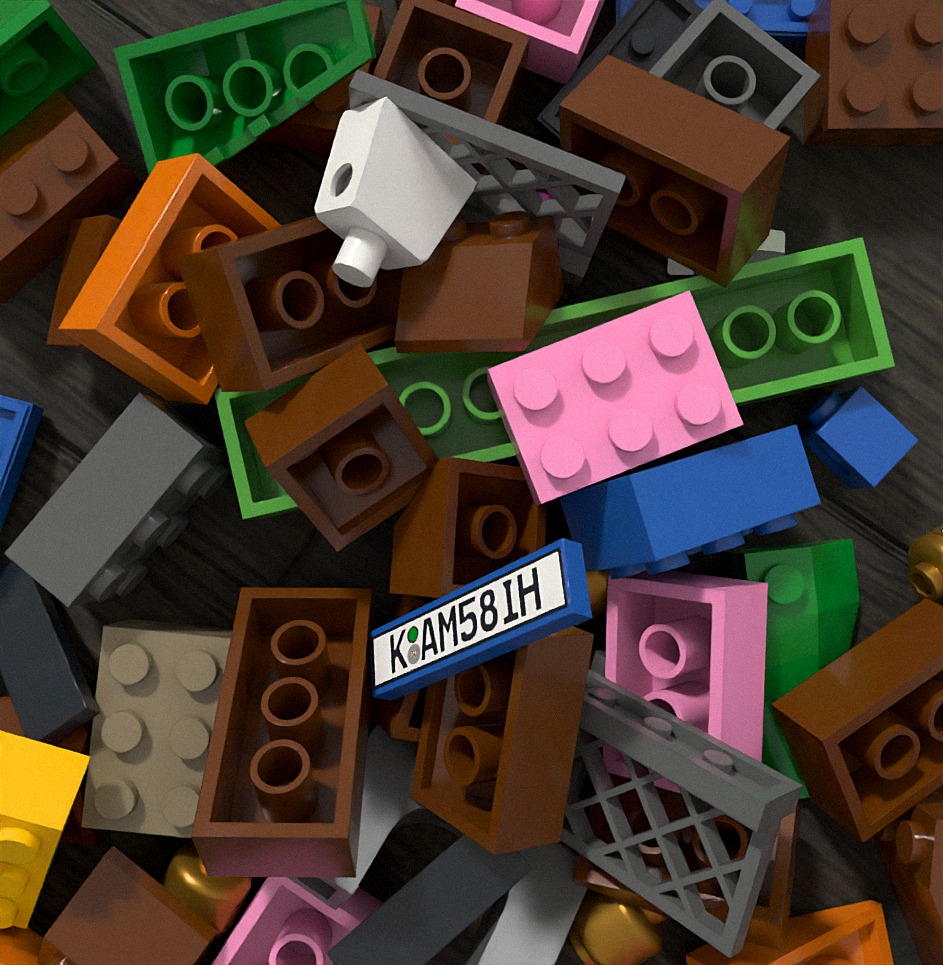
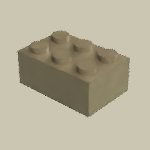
(153, 725)

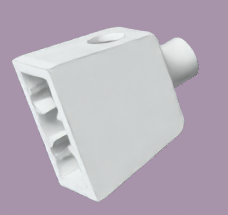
(387, 192)

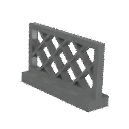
(576, 218)
(705, 773)

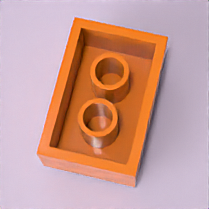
(136, 299)

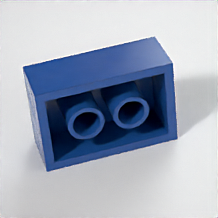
(692, 505)

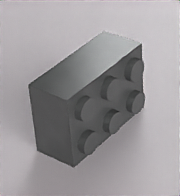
(121, 504)

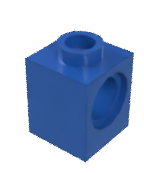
(856, 437)

